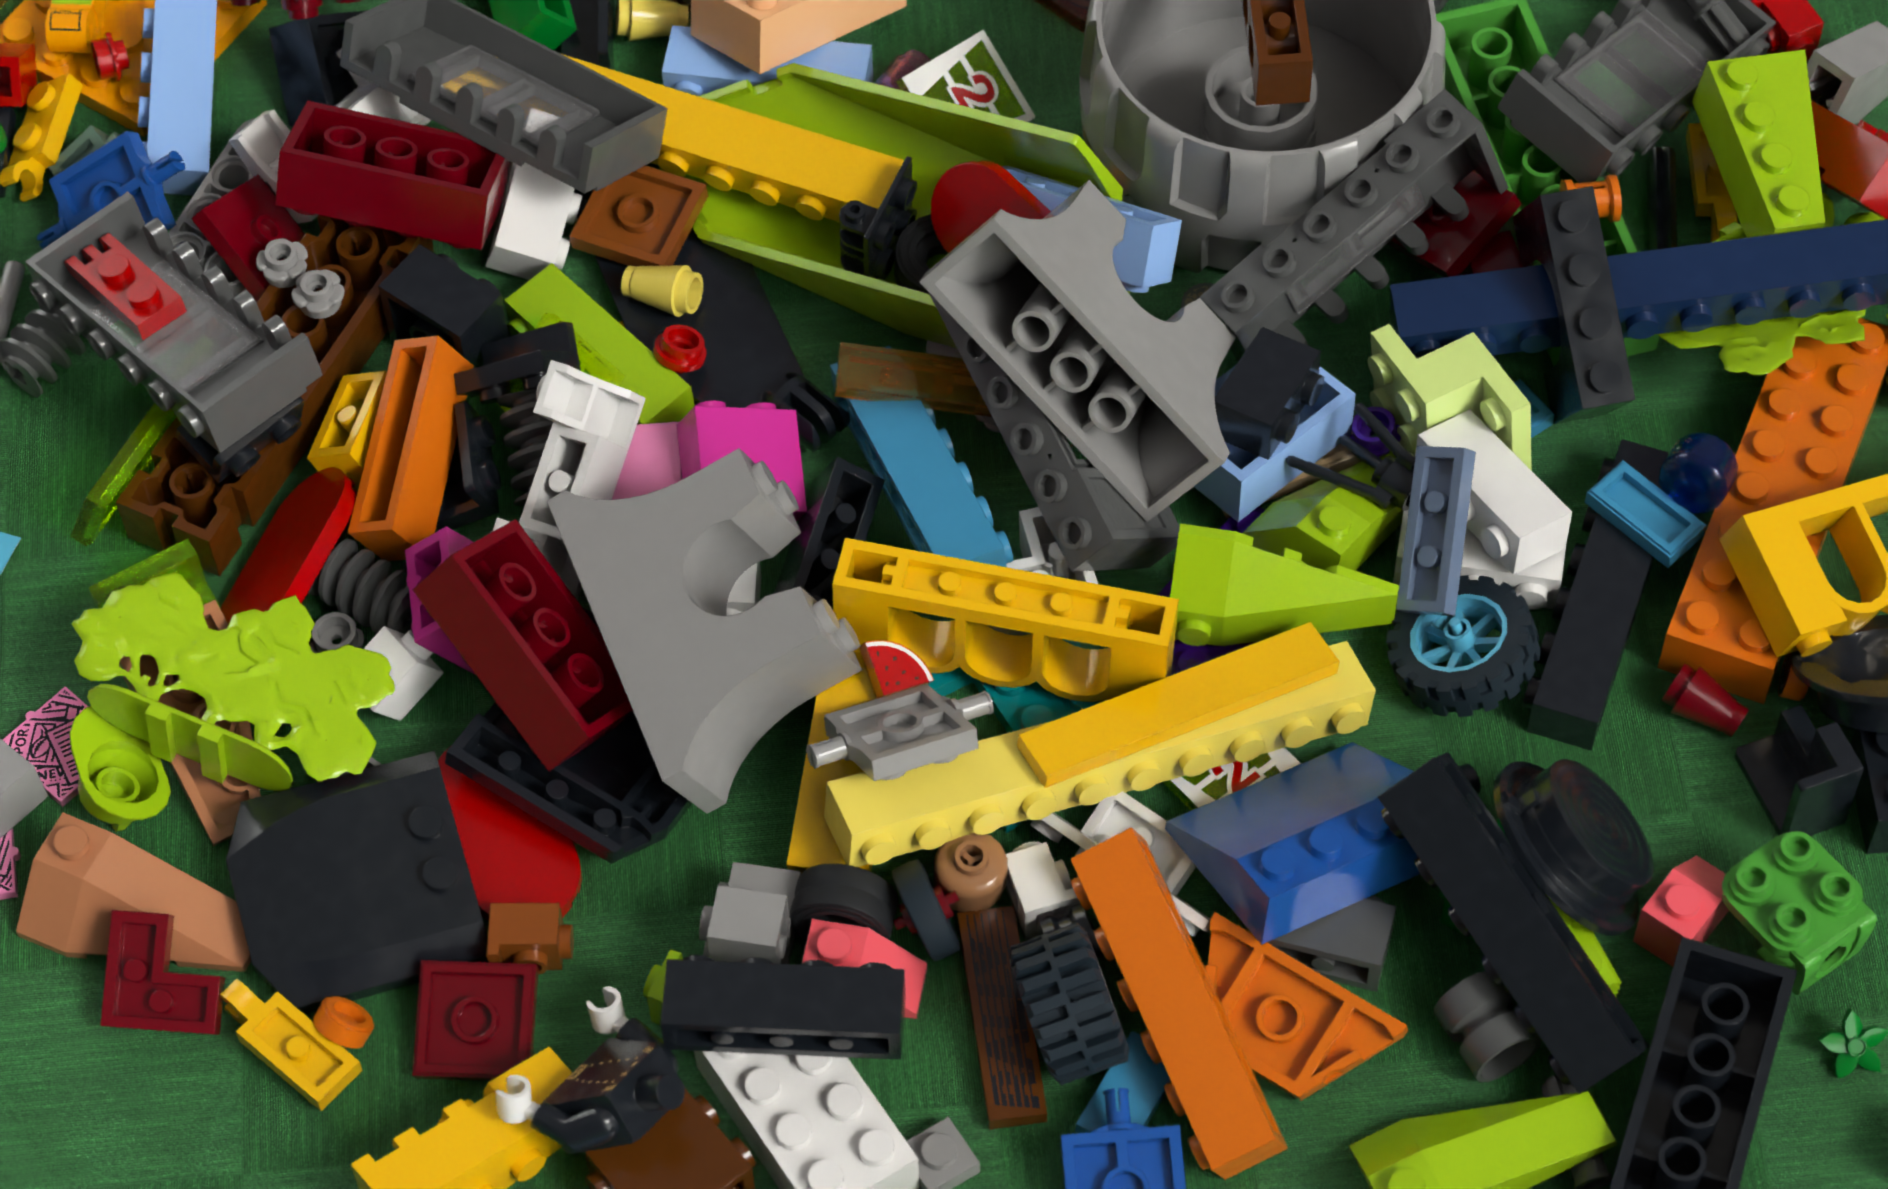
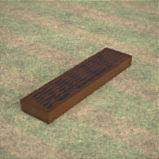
(1000, 1021)

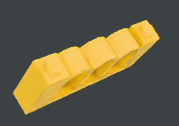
(1785, 578)
(883, 583)

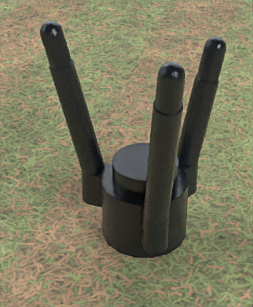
(1391, 474)

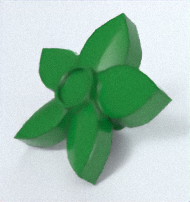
(1853, 1045)

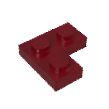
(141, 989)

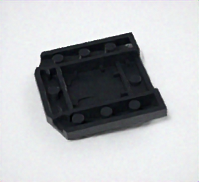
(599, 798)
(354, 883)

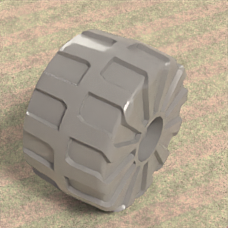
(1180, 125)

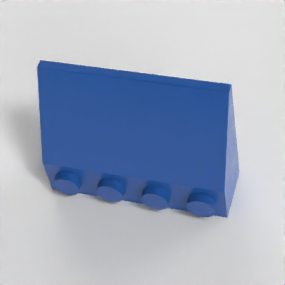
(1300, 841)

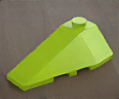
(1327, 523)
(1248, 594)
(1485, 1146)

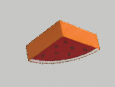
(893, 667)

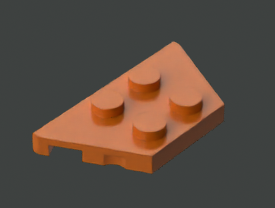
(1289, 1018)

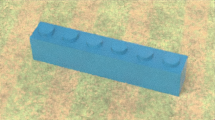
(924, 481)

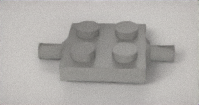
(901, 732)

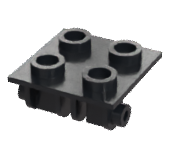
(872, 233)

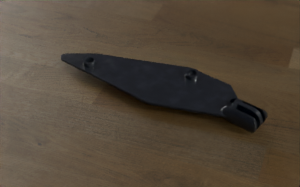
(743, 340)

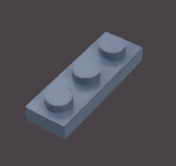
(1436, 530)

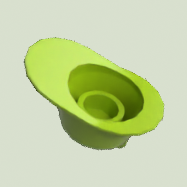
(116, 772)

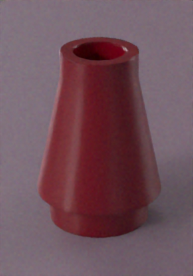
(1704, 701)

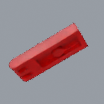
(126, 287)

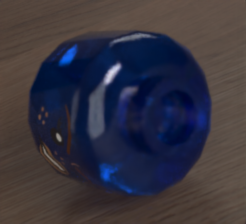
(1698, 472)

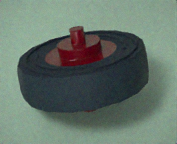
(926, 910)

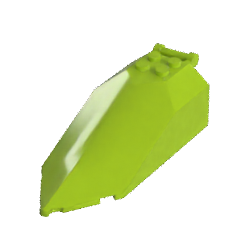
(894, 124)

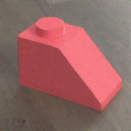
(1682, 906)
(857, 945)

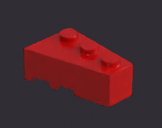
(1852, 159)

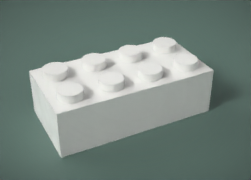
(811, 1121)

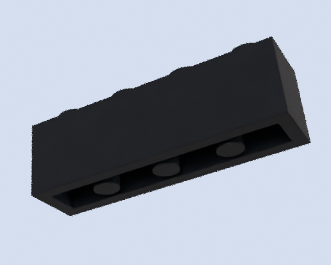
(837, 508)
(784, 1008)

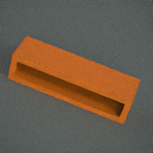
(409, 448)

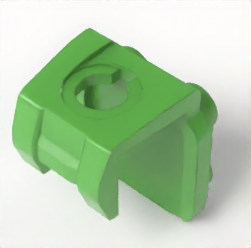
(1799, 906)

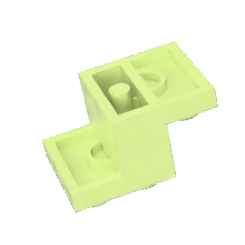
(1445, 385)

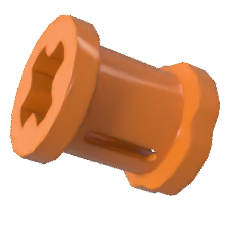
(1606, 194)

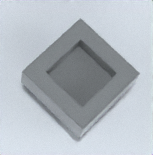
(943, 1156)

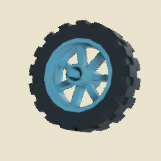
(1468, 678)

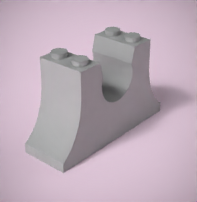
(1085, 352)
(660, 595)

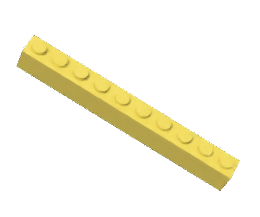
(999, 787)

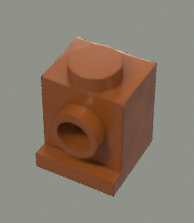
(529, 935)

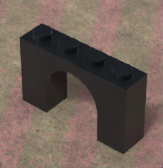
(1593, 366)

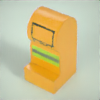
(73, 24)

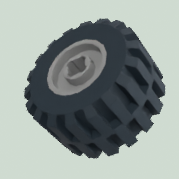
(1068, 1003)

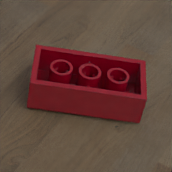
(391, 176)
(528, 642)

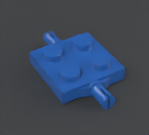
(107, 175)
(1123, 1153)

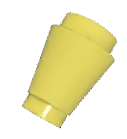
(649, 18)
(667, 288)

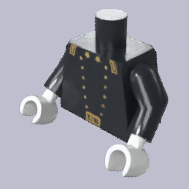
(610, 1095)

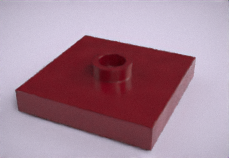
(243, 225)
(1457, 243)
(474, 1019)

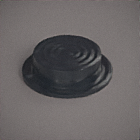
(1851, 677)
(1575, 841)

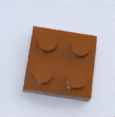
(640, 218)

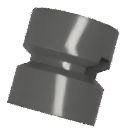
(1490, 1031)

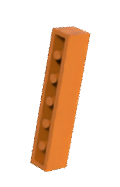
(1177, 1004)

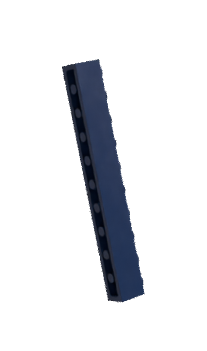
(1658, 290)

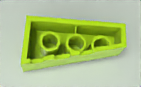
(1764, 140)

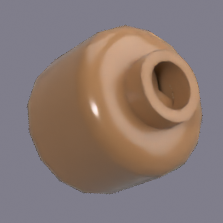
(974, 869)

